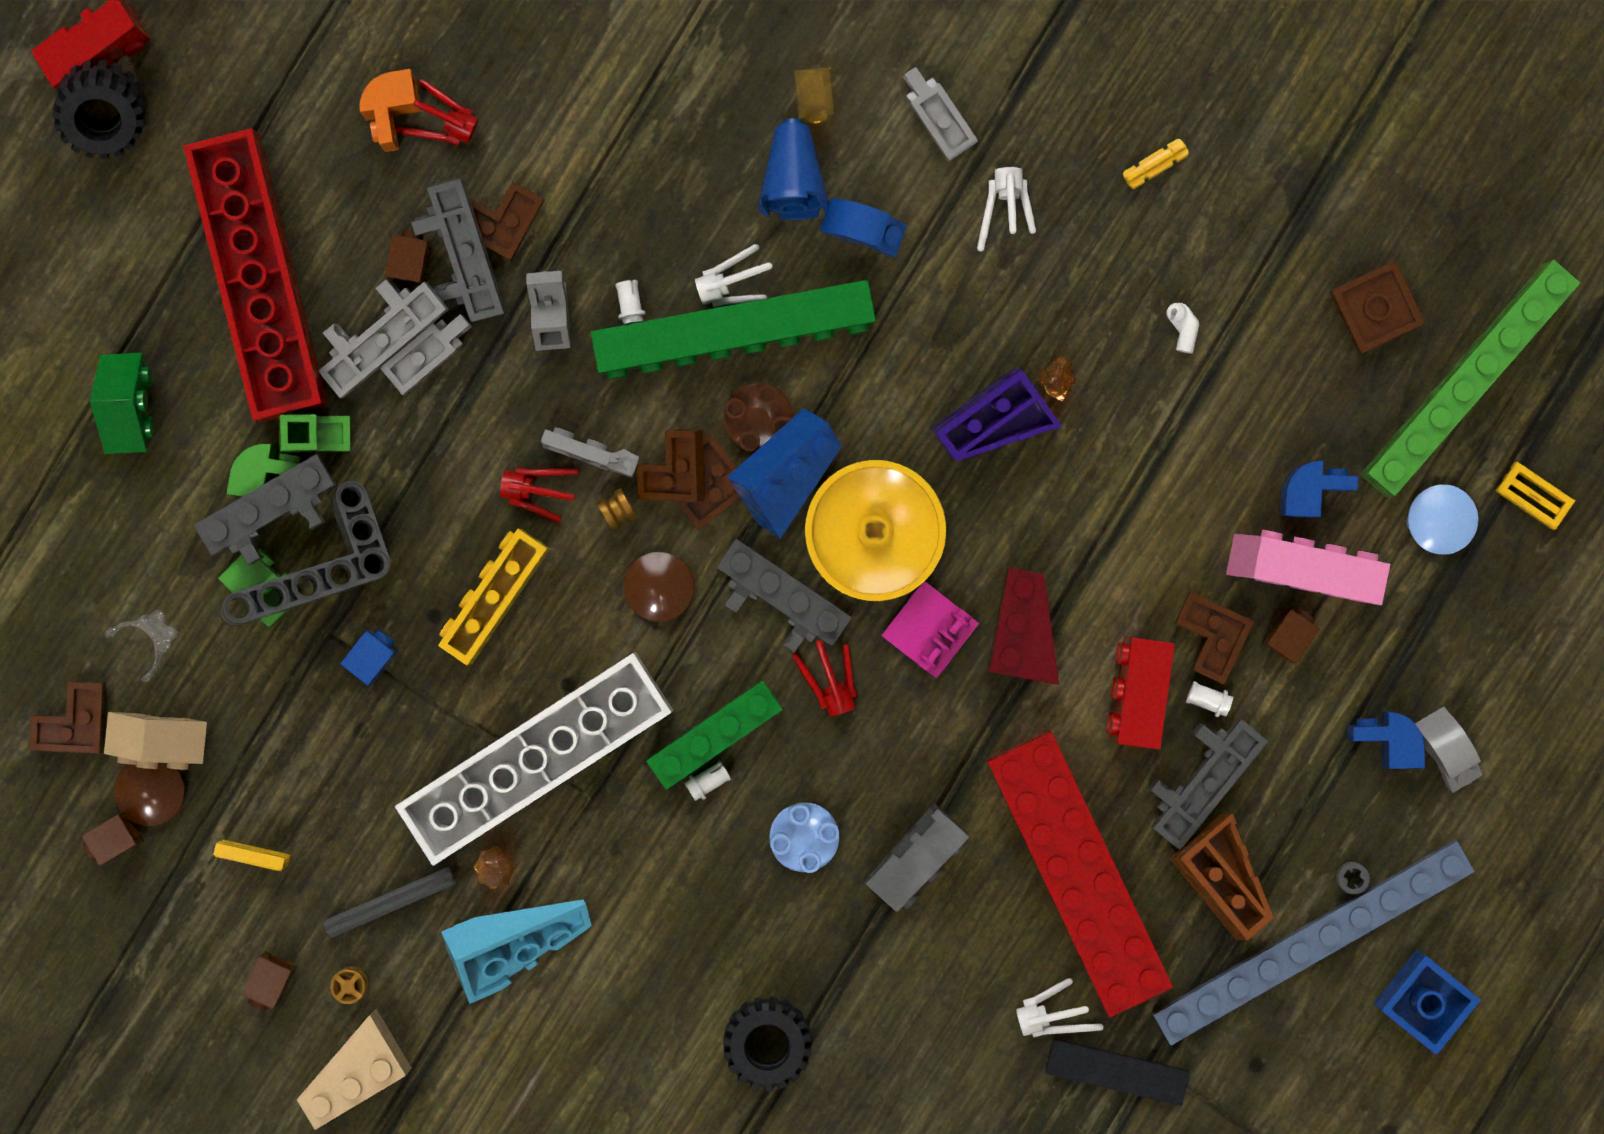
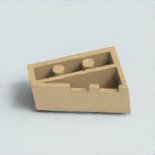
(357, 1072)

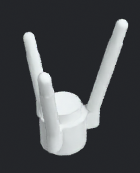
(1010, 186)
(713, 286)
(1036, 1021)

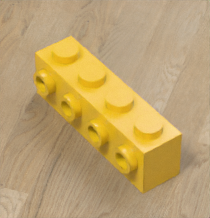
(494, 596)

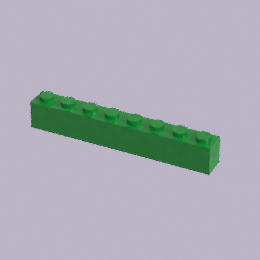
(733, 328)

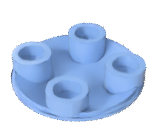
(1442, 519)
(804, 837)

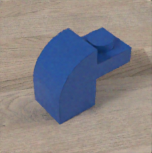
(863, 226)
(1304, 485)
(1399, 736)

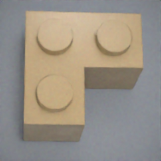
(154, 740)

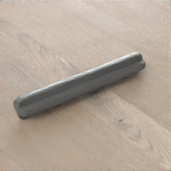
(389, 902)

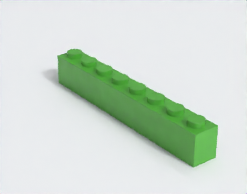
(1470, 378)

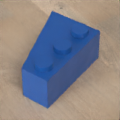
(785, 471)

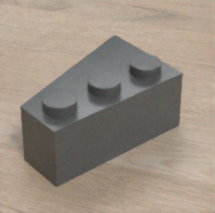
(917, 858)

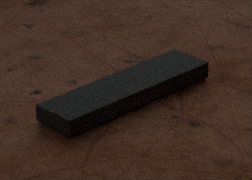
(1117, 1071)

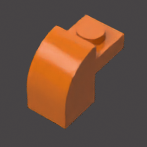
(388, 97)

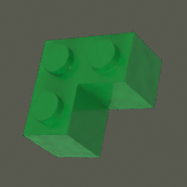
(121, 403)

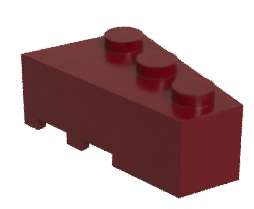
(1023, 630)

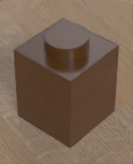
(408, 258)
(1292, 634)
(111, 839)
(268, 981)

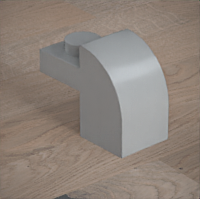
(549, 310)
(1450, 749)

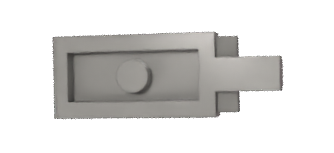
(939, 115)
(425, 354)
(592, 452)

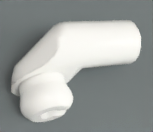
(1186, 324)

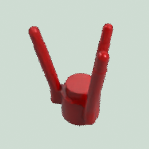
(458, 124)
(518, 486)
(837, 697)

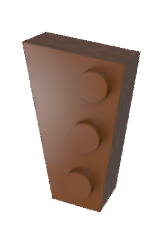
(1223, 877)

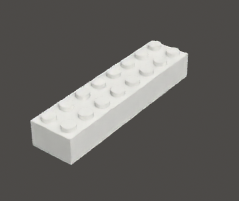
(534, 758)

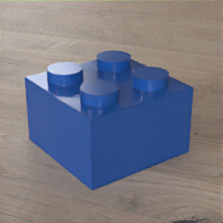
(1426, 1001)

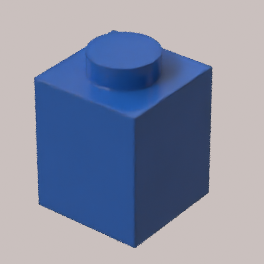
(370, 656)

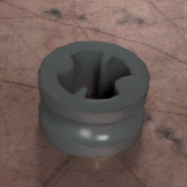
(1363, 874)

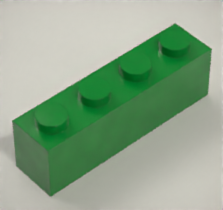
(714, 734)

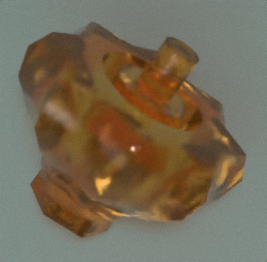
(1057, 378)
(494, 868)

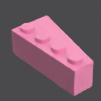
(1309, 568)

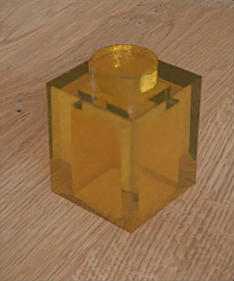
(814, 94)

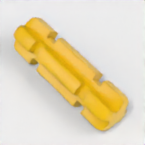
(1155, 163)

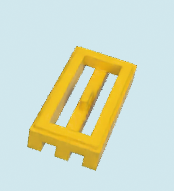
(1509, 479)
(252, 855)

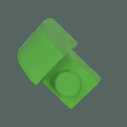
(314, 433)
(256, 467)

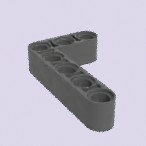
(320, 574)

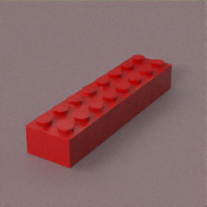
(255, 275)
(1079, 873)

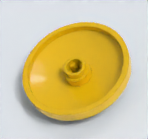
(875, 530)

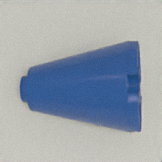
(793, 175)

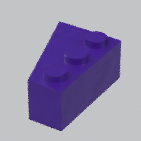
(995, 417)

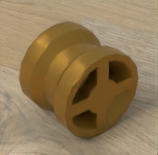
(617, 509)
(345, 990)

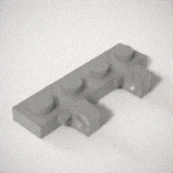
(361, 356)

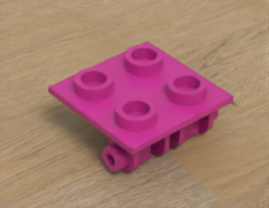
(930, 629)

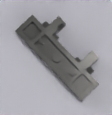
(457, 224)
(290, 492)
(808, 611)
(1190, 805)

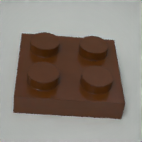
(1377, 307)

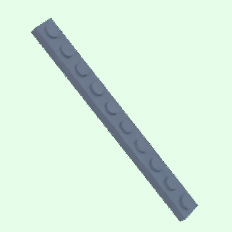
(1313, 942)

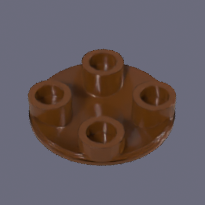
(756, 415)
(659, 586)
(149, 794)

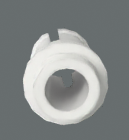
(629, 302)
(1210, 699)
(707, 781)

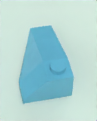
(501, 944)

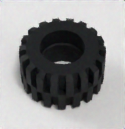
(93, 134)
(759, 1072)

